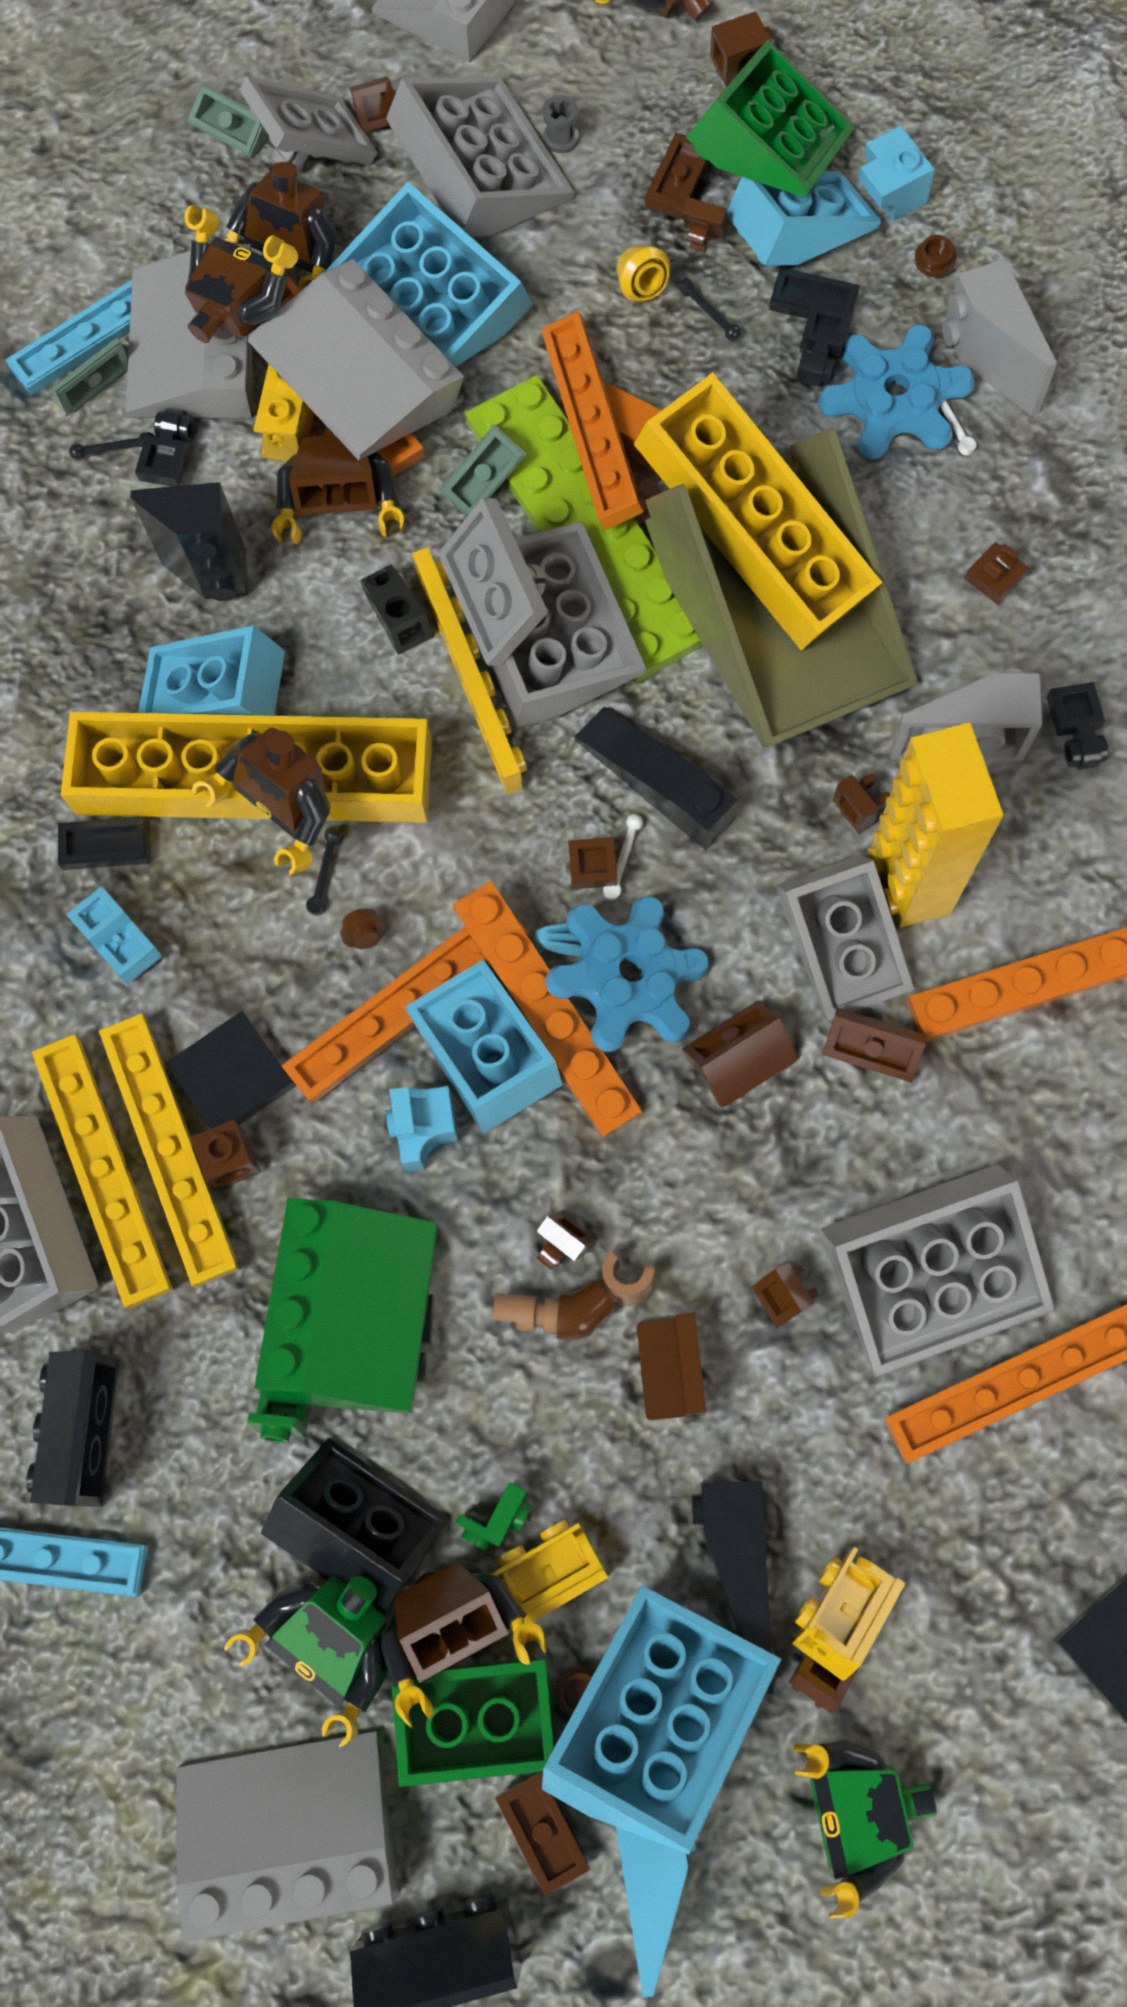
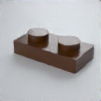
(676, 177)
(874, 1045)
(542, 1834)

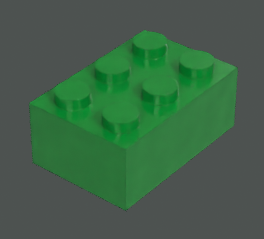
(483, 1723)

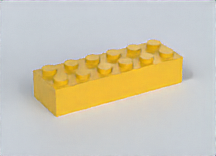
(757, 511)
(934, 824)

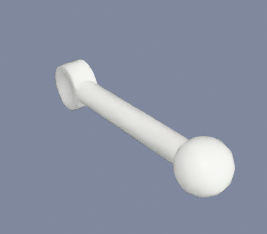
(966, 444)
(633, 822)

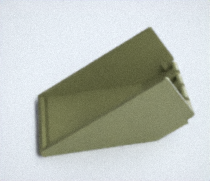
(766, 672)

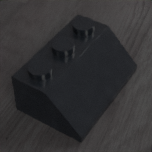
(195, 537)
(73, 1429)
(353, 1523)
(438, 1958)

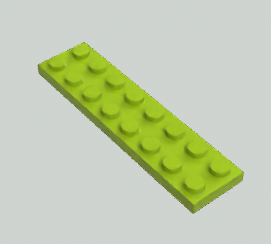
(556, 494)

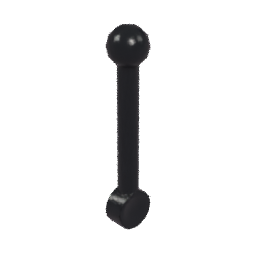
(687, 288)
(78, 451)
(315, 904)

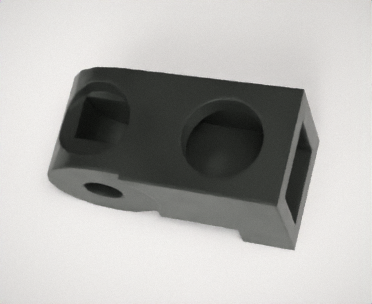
(396, 609)

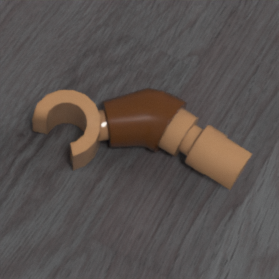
(575, 1313)

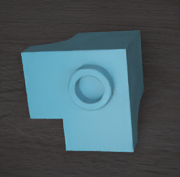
(896, 173)
(420, 1122)

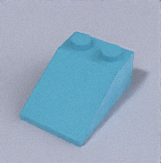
(798, 228)
(214, 675)
(484, 1046)
(653, 1891)

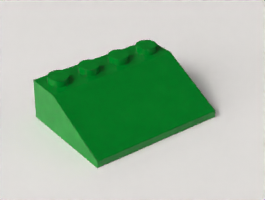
(771, 126)
(346, 1308)

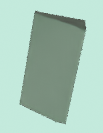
(227, 121)
(90, 377)
(482, 470)

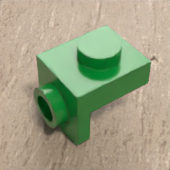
(279, 1420)
(508, 1515)

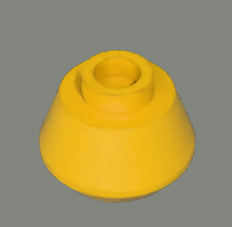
(643, 272)

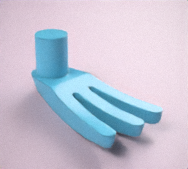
(556, 939)

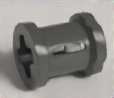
(560, 115)

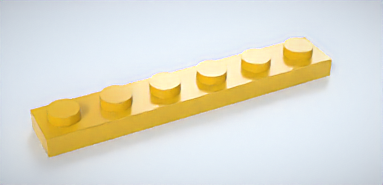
(476, 684)
(169, 1151)
(102, 1172)

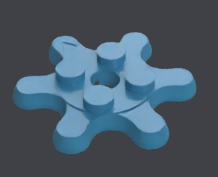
(889, 414)
(615, 998)

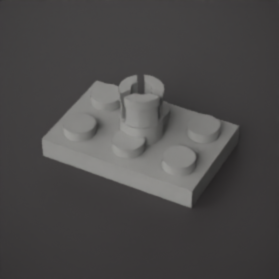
(306, 123)
(493, 581)

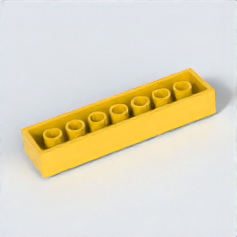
(153, 760)

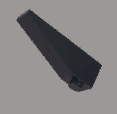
(661, 777)
(737, 1546)

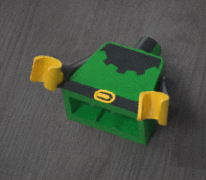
(328, 1639)
(861, 1818)

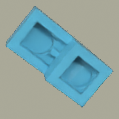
(114, 935)

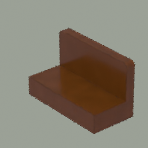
(741, 1053)
(671, 1368)

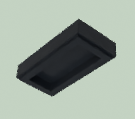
(797, 290)
(103, 843)

